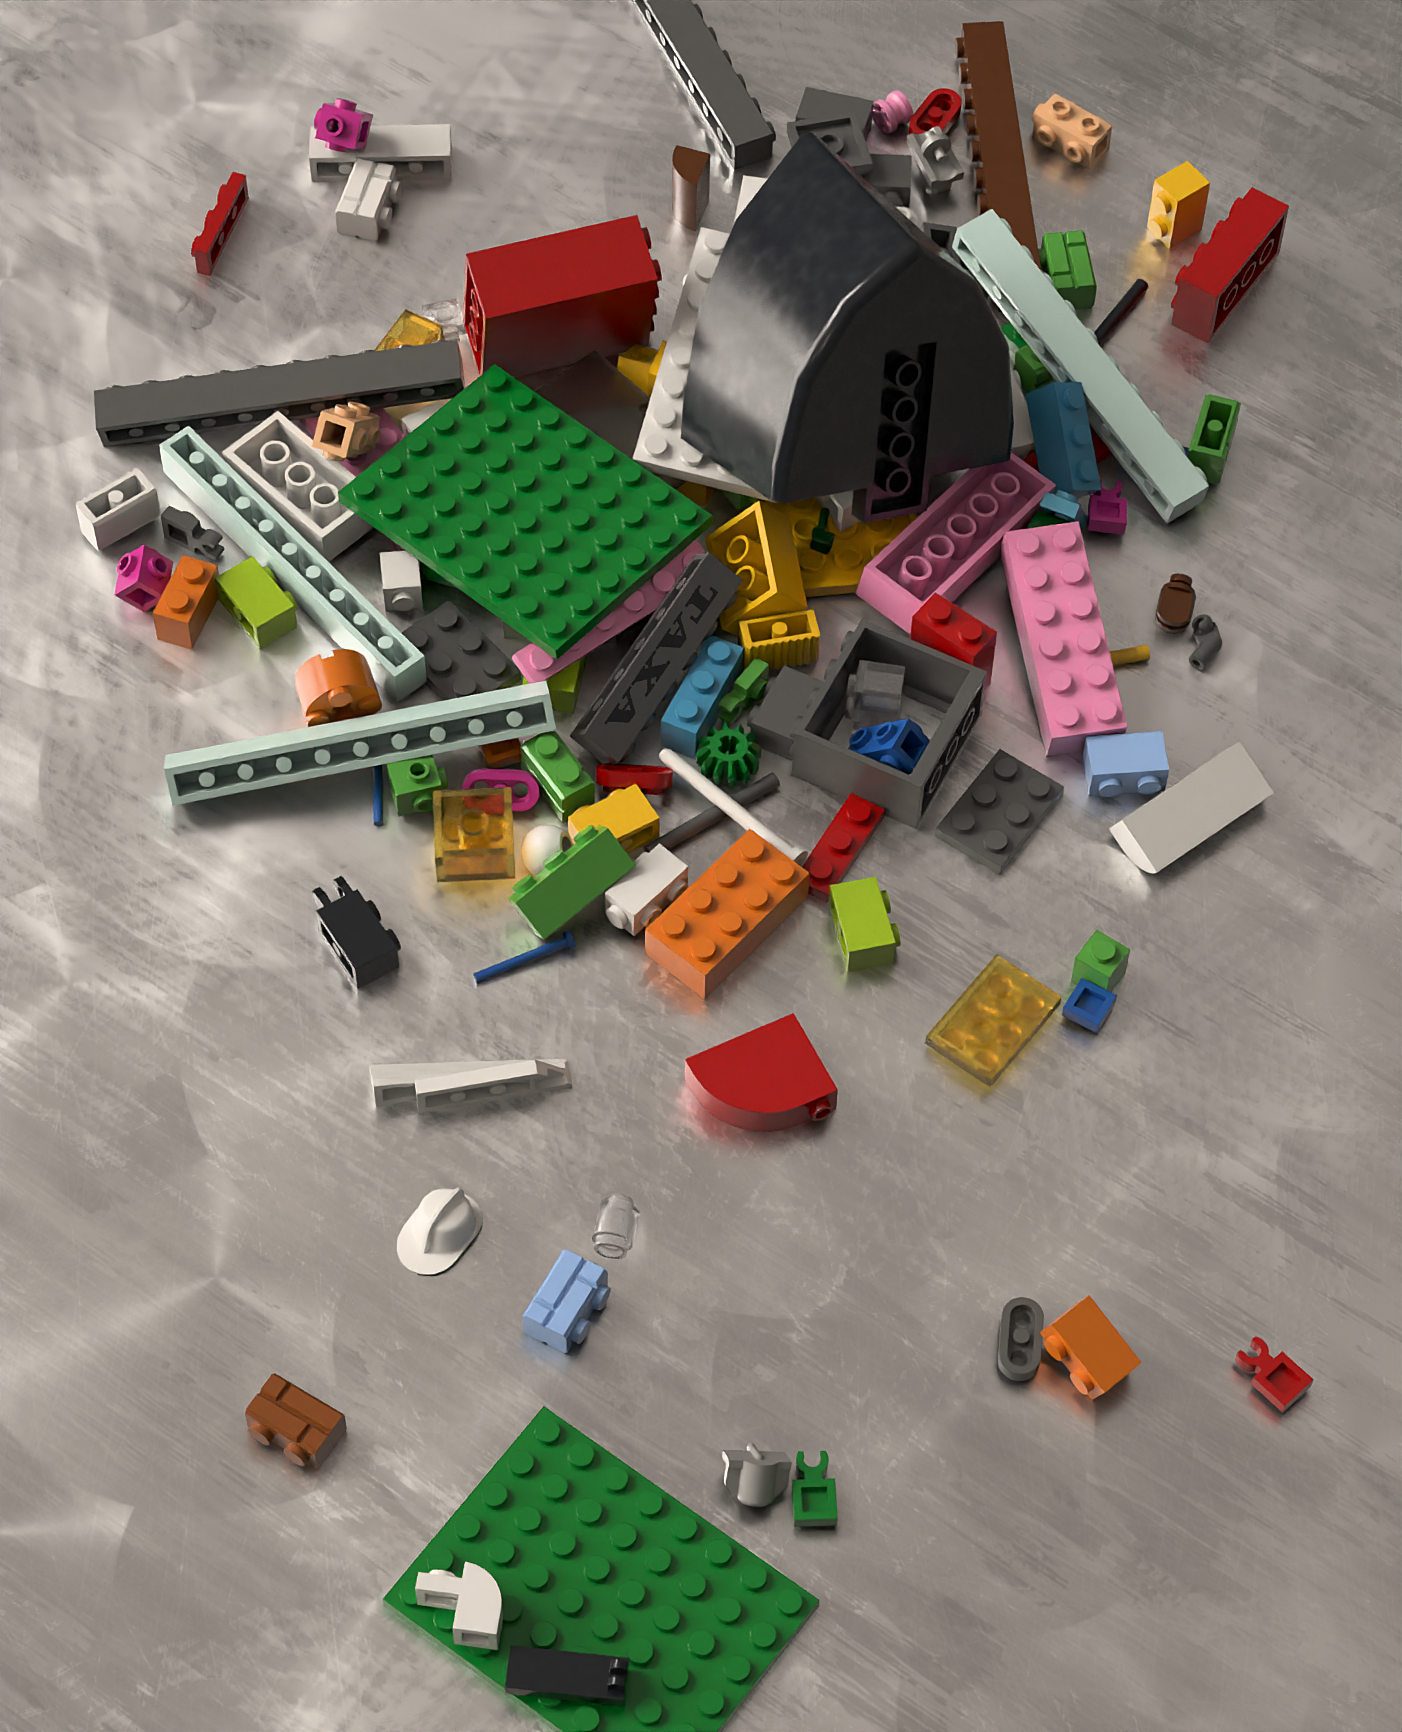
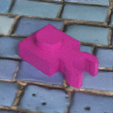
(1107, 510)

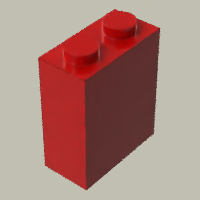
(954, 633)

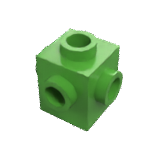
(414, 782)

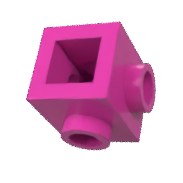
(342, 125)
(143, 577)

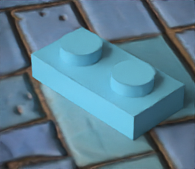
(1065, 507)

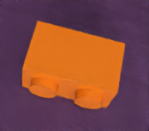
(186, 602)
(1089, 1348)

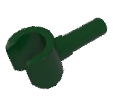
(822, 539)

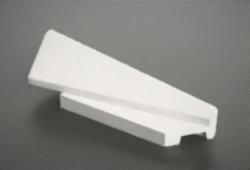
(465, 1083)

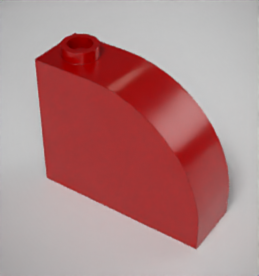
(763, 1079)

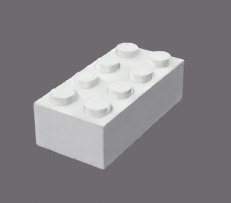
(298, 483)

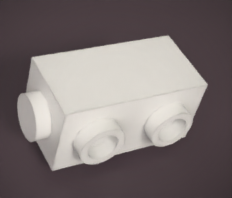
(646, 890)

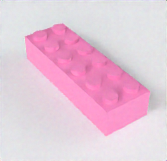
(953, 539)
(1061, 636)

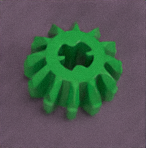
(728, 755)

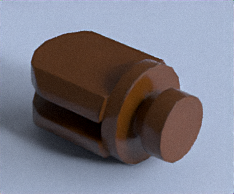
(1175, 604)

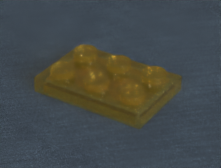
(993, 1020)

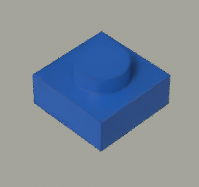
(1089, 1005)

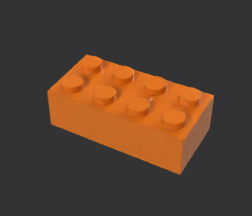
(726, 913)

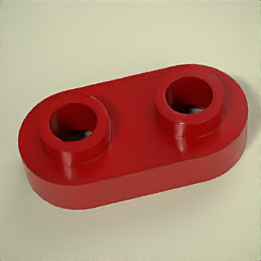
(931, 113)
(647, 777)

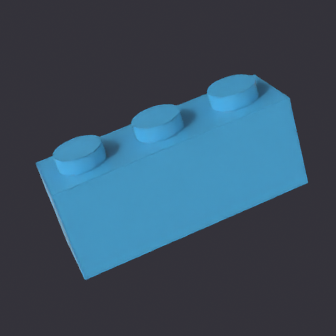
(1063, 438)
(698, 696)

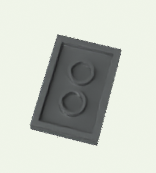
(459, 656)
(999, 811)

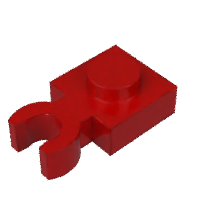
(1276, 1377)

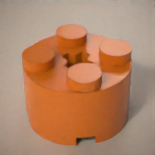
(337, 688)

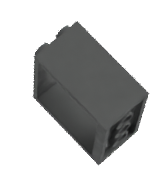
(929, 679)

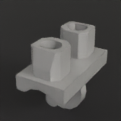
(935, 159)

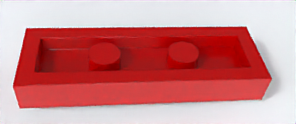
(220, 223)
(841, 844)

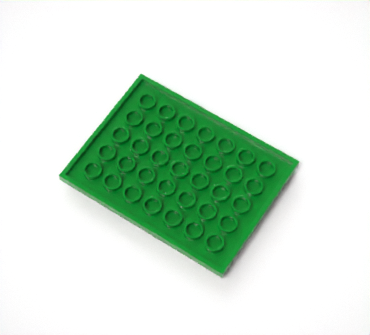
(525, 510)
(611, 1569)

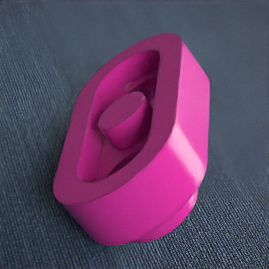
(507, 778)

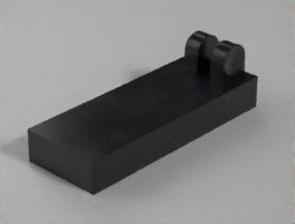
(567, 1675)

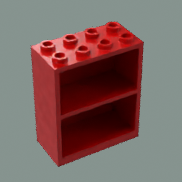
(561, 297)

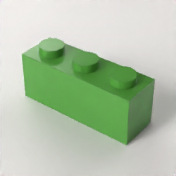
(570, 880)

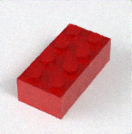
(1228, 264)

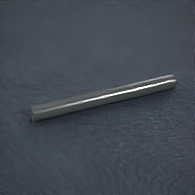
(714, 814)

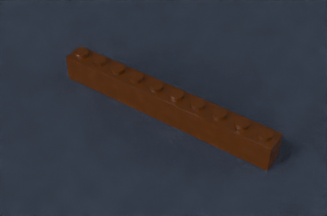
(995, 129)

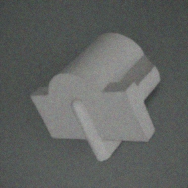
(756, 1475)

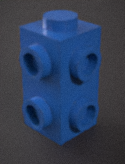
(892, 743)

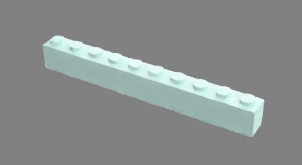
(1074, 355)
(294, 562)
(359, 743)

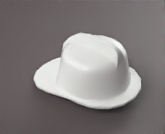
(439, 1231)

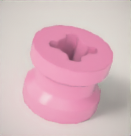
(892, 112)

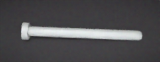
(729, 805)

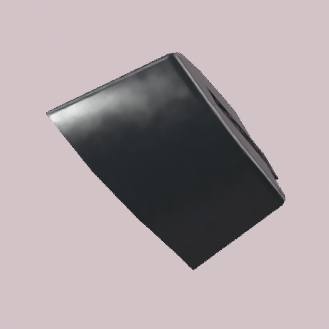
(843, 348)

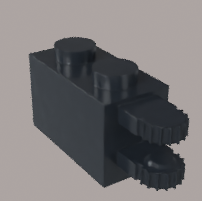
(356, 934)

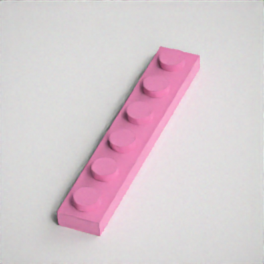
(540, 666)

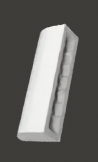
(1192, 810)

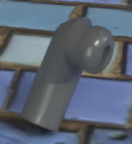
(1207, 639)

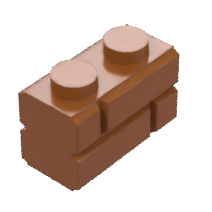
(295, 1422)

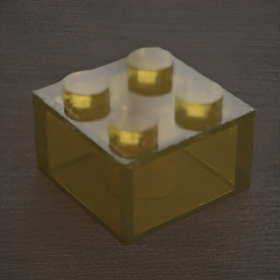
(473, 834)

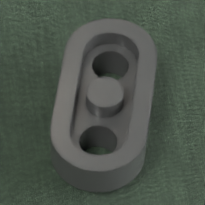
(1020, 1341)

